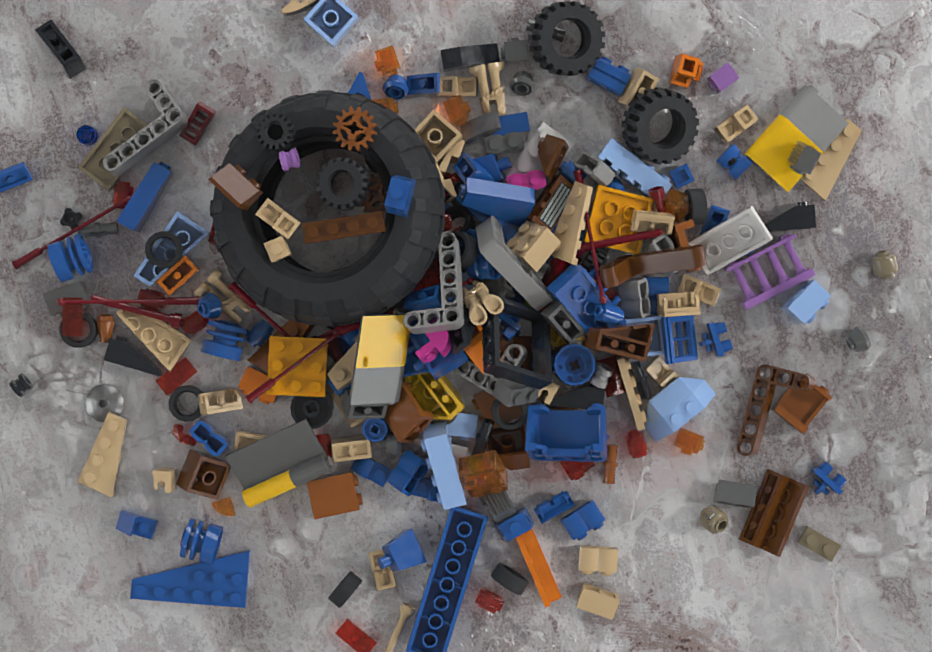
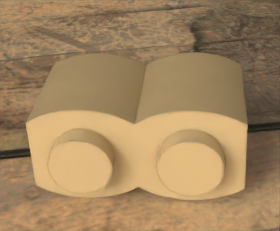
(598, 559)

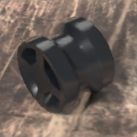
(21, 385)

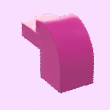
(438, 343)

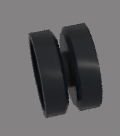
(317, 418)

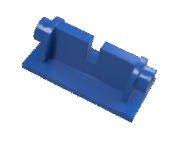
(554, 507)

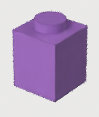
(722, 78)

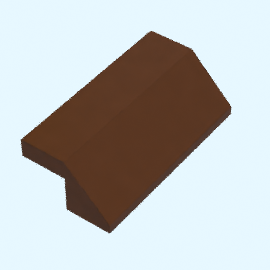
(774, 512)

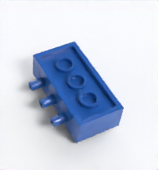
(580, 295)
(440, 365)

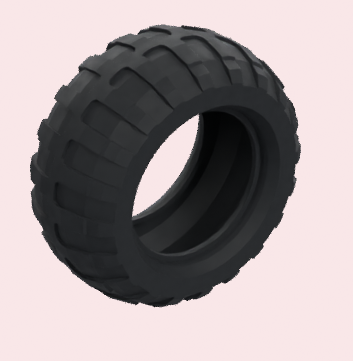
(392, 264)

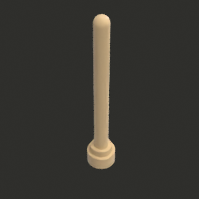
(406, 612)

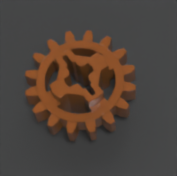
(355, 121)
(370, 202)

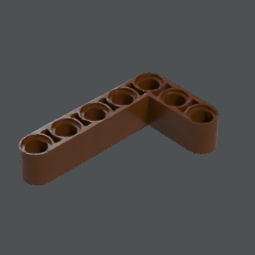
(651, 263)
(765, 403)

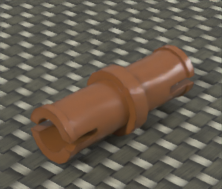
(610, 464)

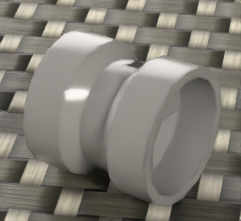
(601, 375)

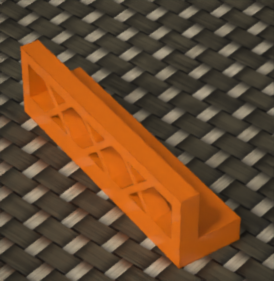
(538, 567)

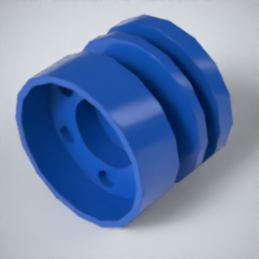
(67, 259)
(224, 340)
(568, 355)
(201, 541)

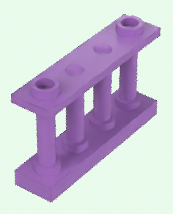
(784, 281)

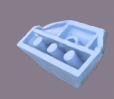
(676, 405)

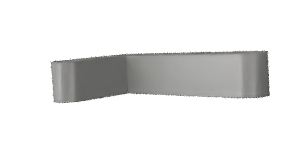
(149, 132)
(500, 256)
(447, 290)
(489, 380)

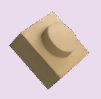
(277, 249)

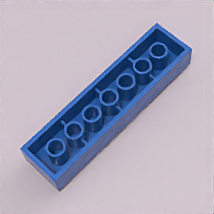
(447, 580)

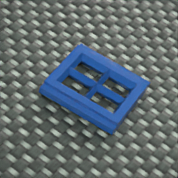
(668, 339)

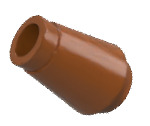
(105, 327)

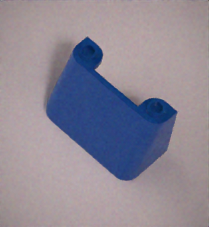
(566, 434)

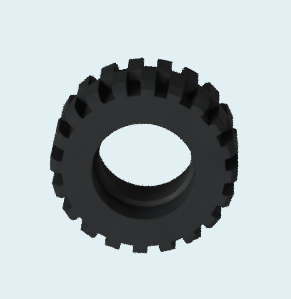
(590, 38)
(681, 132)

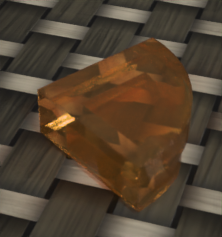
(224, 507)

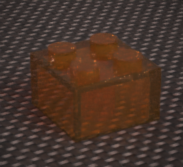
(483, 474)

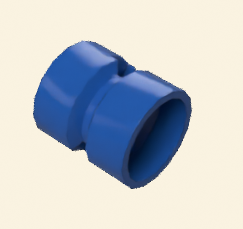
(738, 166)
(482, 269)
(375, 429)

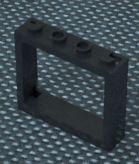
(541, 346)

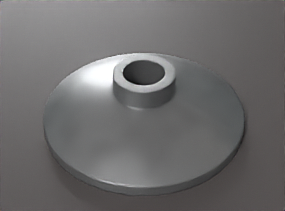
(105, 392)

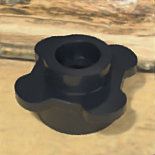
(65, 221)

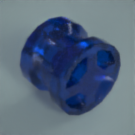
(84, 132)

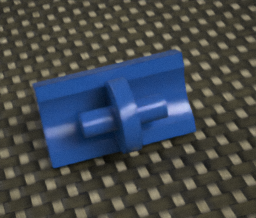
(510, 325)
(714, 330)
(834, 484)

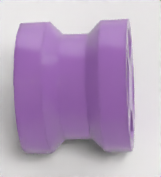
(289, 159)

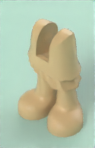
(497, 94)
(476, 297)
(232, 299)

